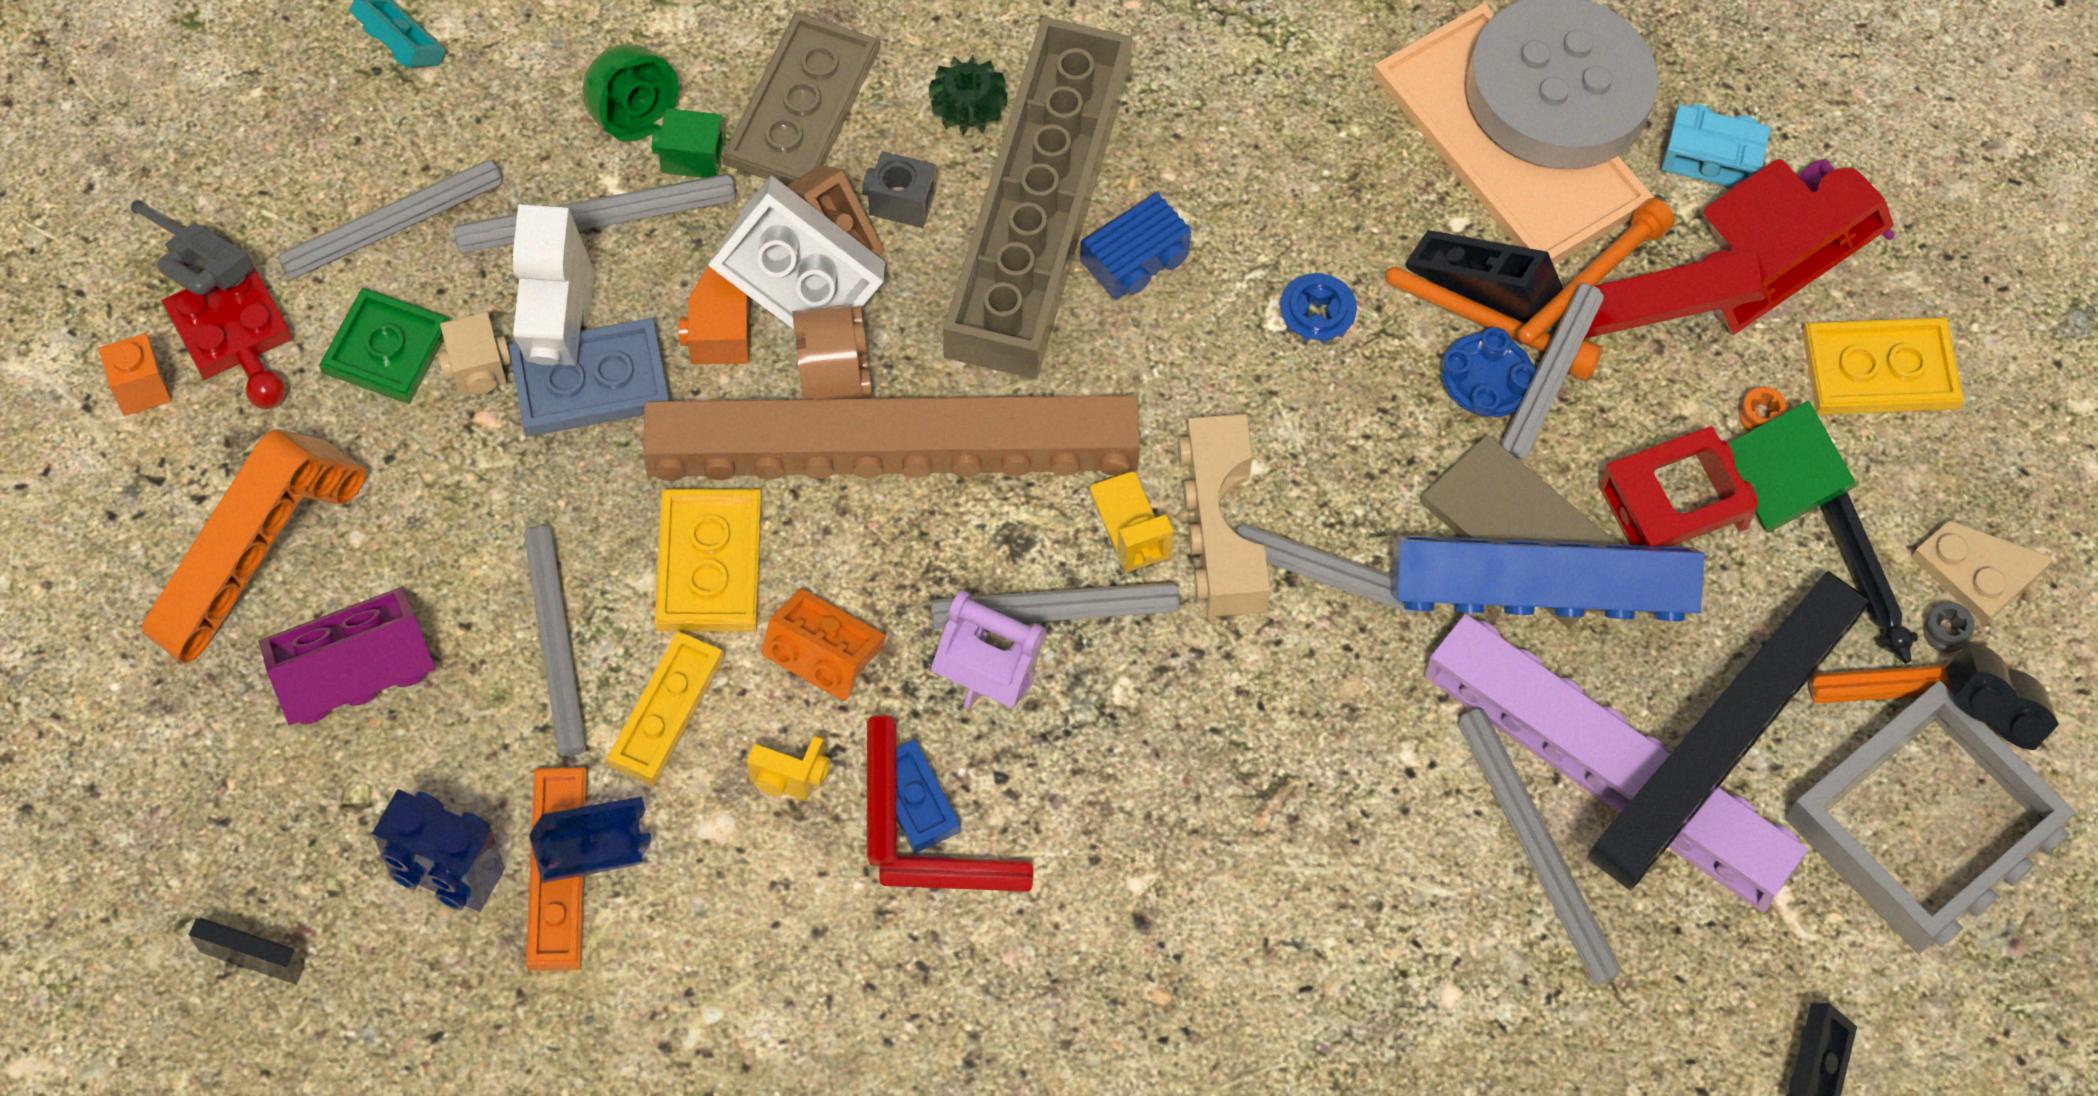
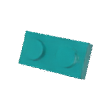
(399, 32)

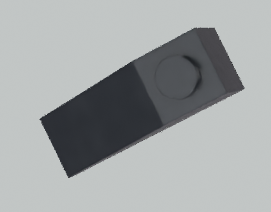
(1488, 272)

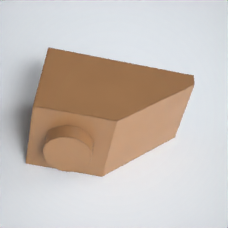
(833, 196)

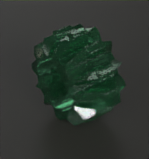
(968, 94)

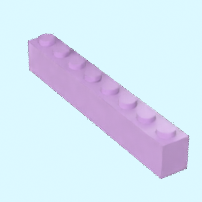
(1607, 756)

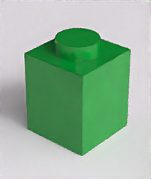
(689, 143)

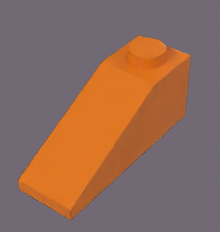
(716, 322)

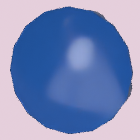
(1487, 373)

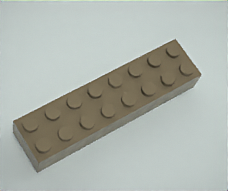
(1037, 198)

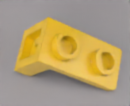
(1130, 522)

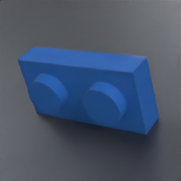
(920, 802)

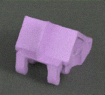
(980, 666)

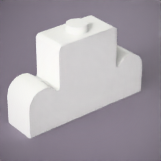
(552, 286)

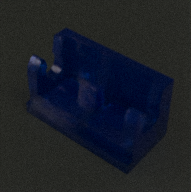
(589, 839)

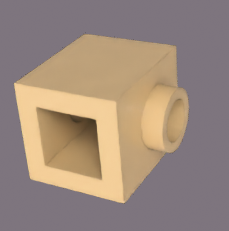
(473, 355)

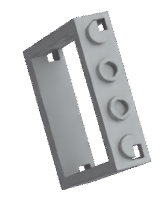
(1870, 879)

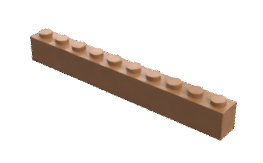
(891, 437)

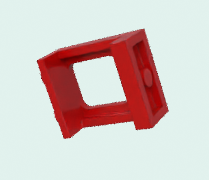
(1644, 508)

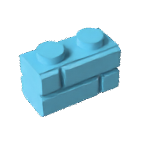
(1714, 146)

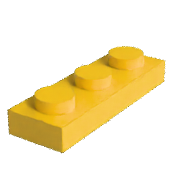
(665, 708)

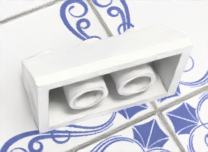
(794, 256)

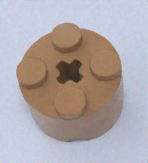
(832, 353)

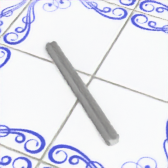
(607, 210)
(1539, 847)

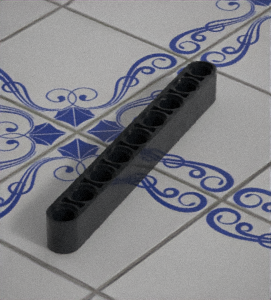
(1727, 731)

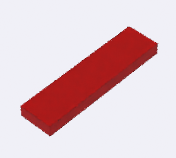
(1678, 292)

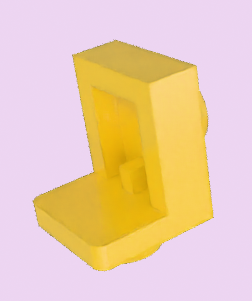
(779, 773)

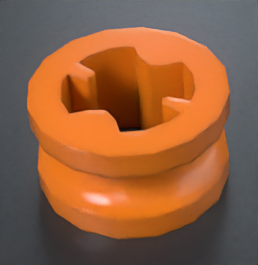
(1761, 396)

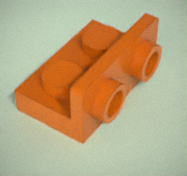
(820, 643)

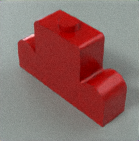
(1793, 229)

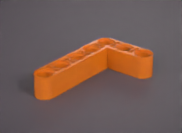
(241, 532)

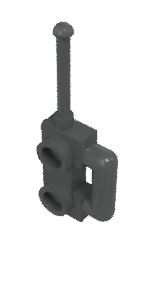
(200, 249)

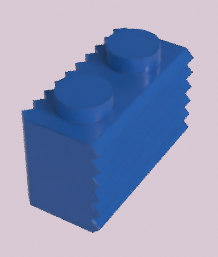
(1136, 246)

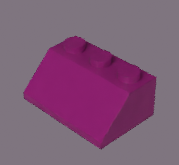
(346, 657)

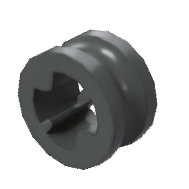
(1937, 635)

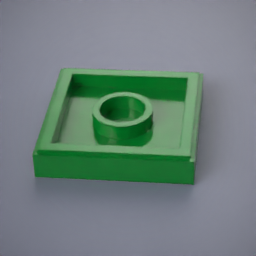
(384, 345)
(1791, 466)

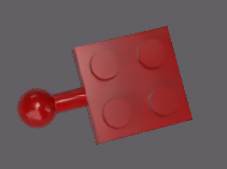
(230, 331)

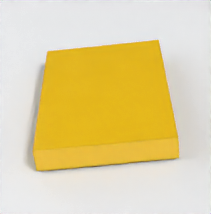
(1882, 366)
(708, 560)

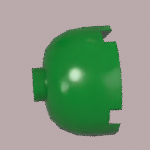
(629, 91)

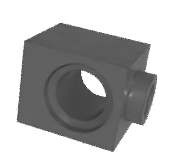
(906, 205)

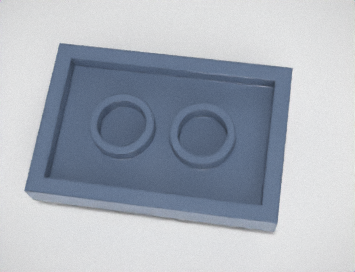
(611, 382)

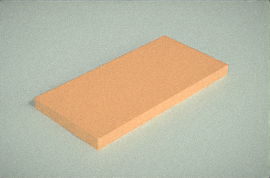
(1530, 202)

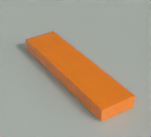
(555, 906)

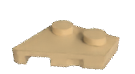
(1979, 568)

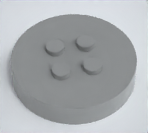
(1561, 82)

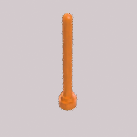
(1649, 223)
(1584, 361)

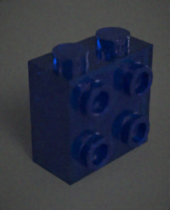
(438, 850)

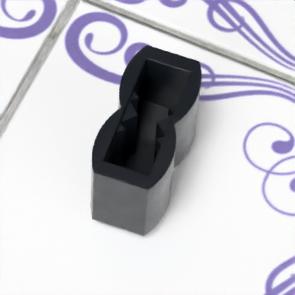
(2001, 696)

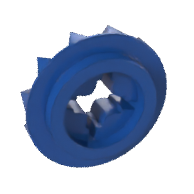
(1319, 290)

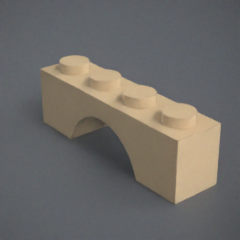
(1232, 568)

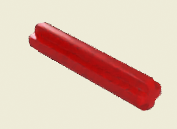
(881, 790)
(958, 873)

